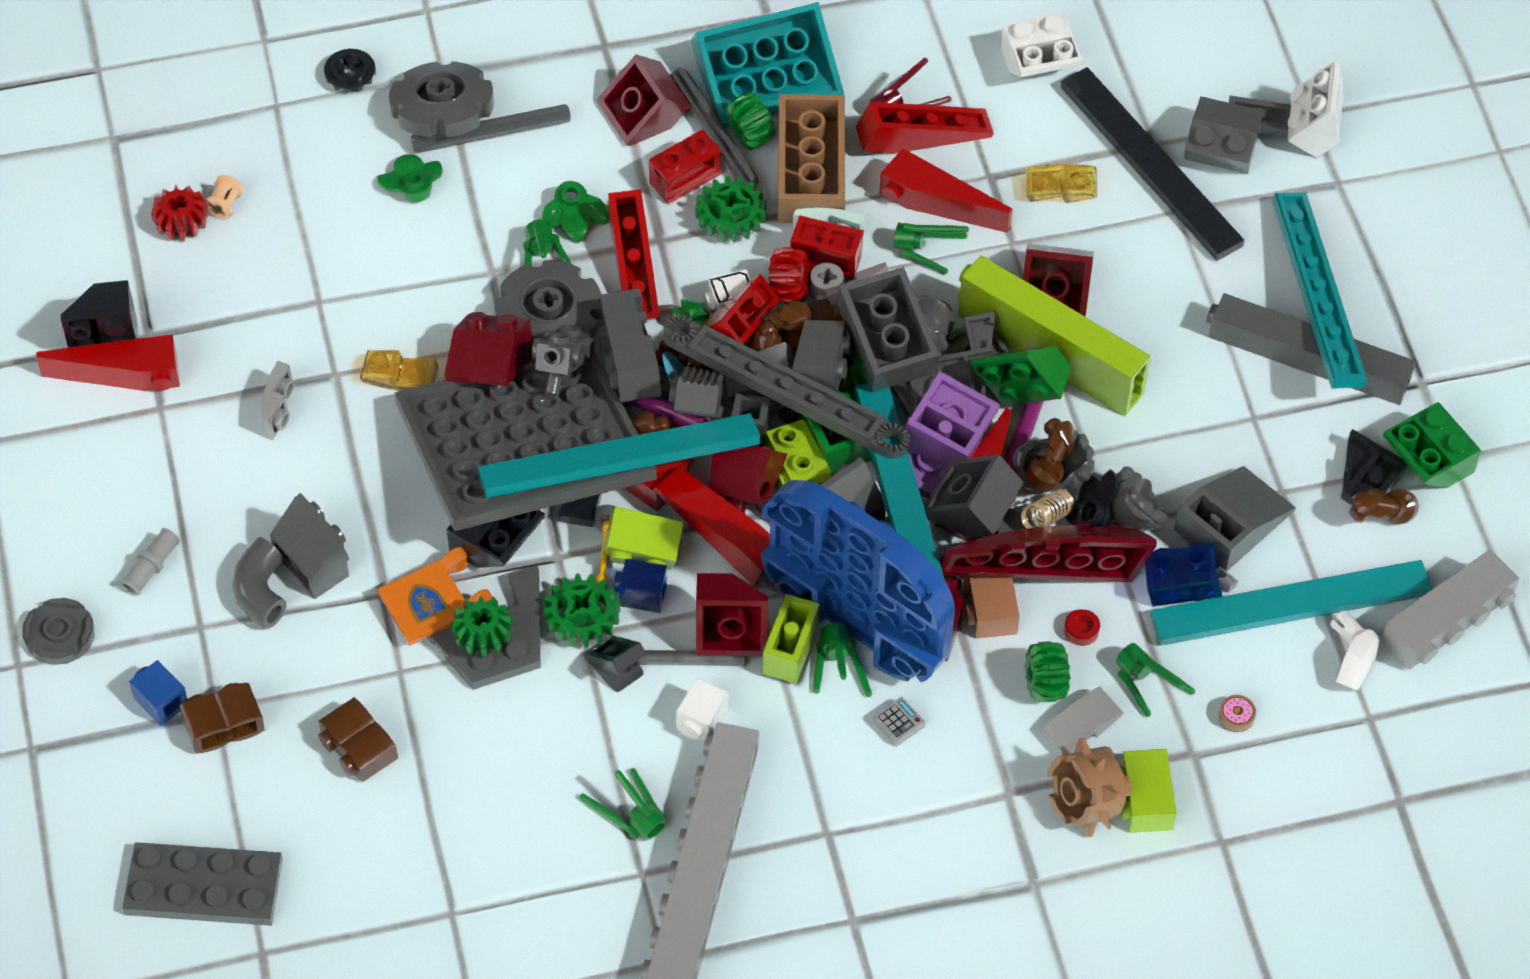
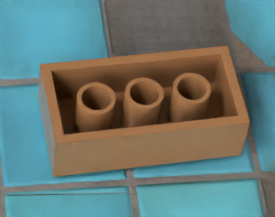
(810, 153)

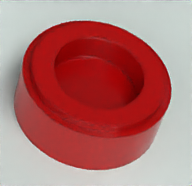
(1082, 627)

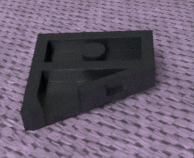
(1369, 467)

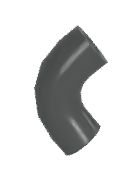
(252, 587)

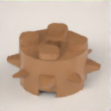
(1088, 786)

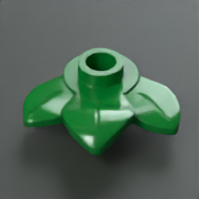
(411, 177)
(575, 214)

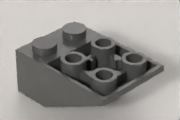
(1232, 514)

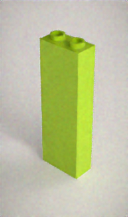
(1030, 319)

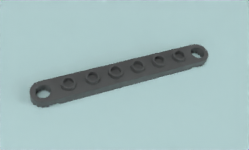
(786, 386)

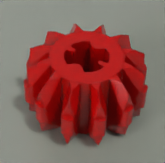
(179, 212)
(789, 274)

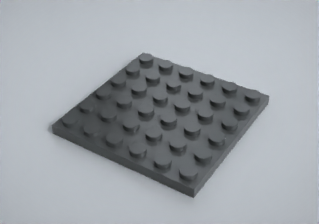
(485, 424)

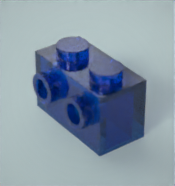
(1183, 574)

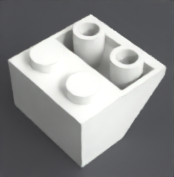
(1039, 45)
(1317, 111)

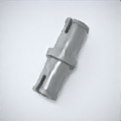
(150, 561)

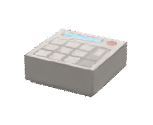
(899, 721)

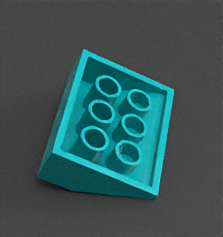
(768, 58)

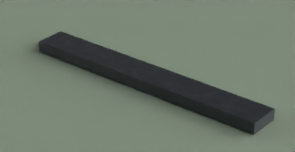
(1152, 164)

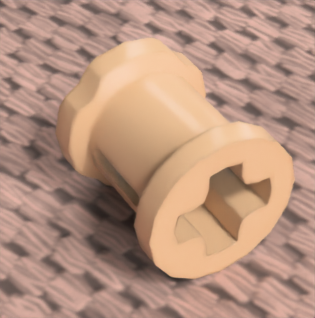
(223, 197)

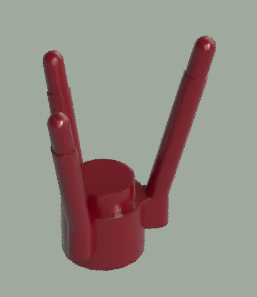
(891, 94)

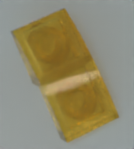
(1067, 181)
(394, 372)

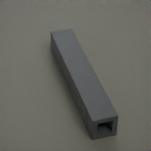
(1294, 344)

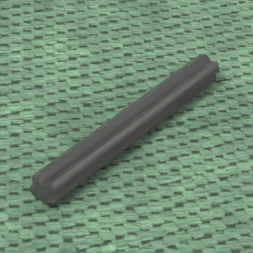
(497, 127)
(713, 127)

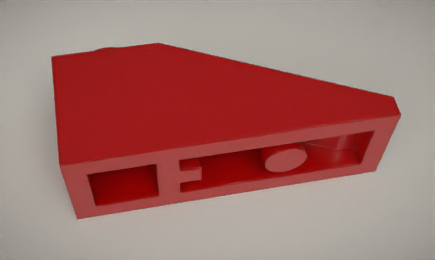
(745, 310)

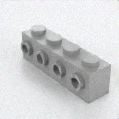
(1450, 609)

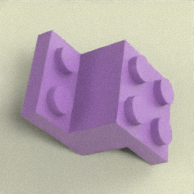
(946, 429)

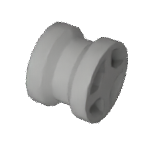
(825, 272)

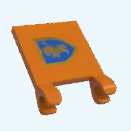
(428, 597)

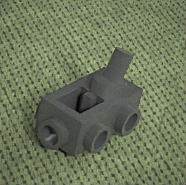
(561, 354)

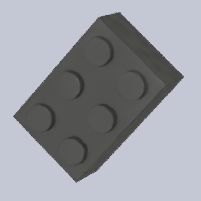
(888, 329)

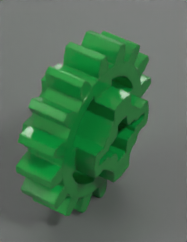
(730, 209)
(581, 610)

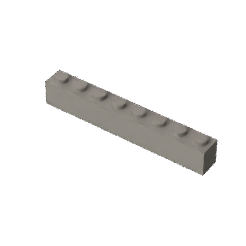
(704, 854)

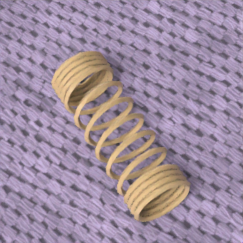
(1045, 507)

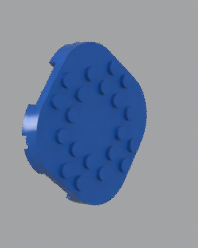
(860, 578)

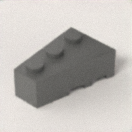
(628, 347)

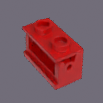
(685, 166)
(829, 244)

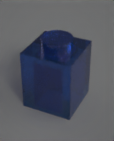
(641, 585)

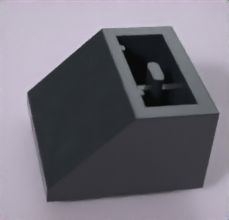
(101, 315)
(495, 541)

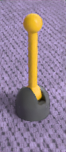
(602, 517)

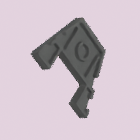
(957, 365)
(524, 646)

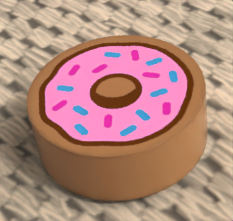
(1237, 713)

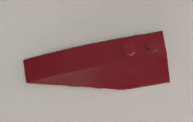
(1054, 553)

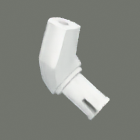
(1360, 652)

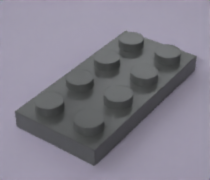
(202, 883)

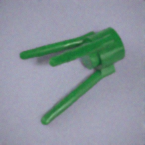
(911, 237)
(541, 240)
(837, 646)
(1138, 664)
(646, 816)

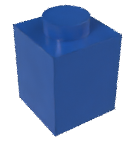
(158, 692)

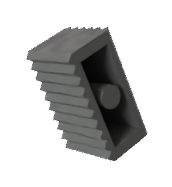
(697, 392)

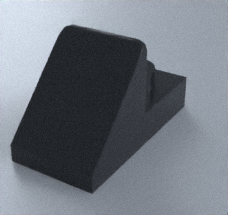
(617, 661)

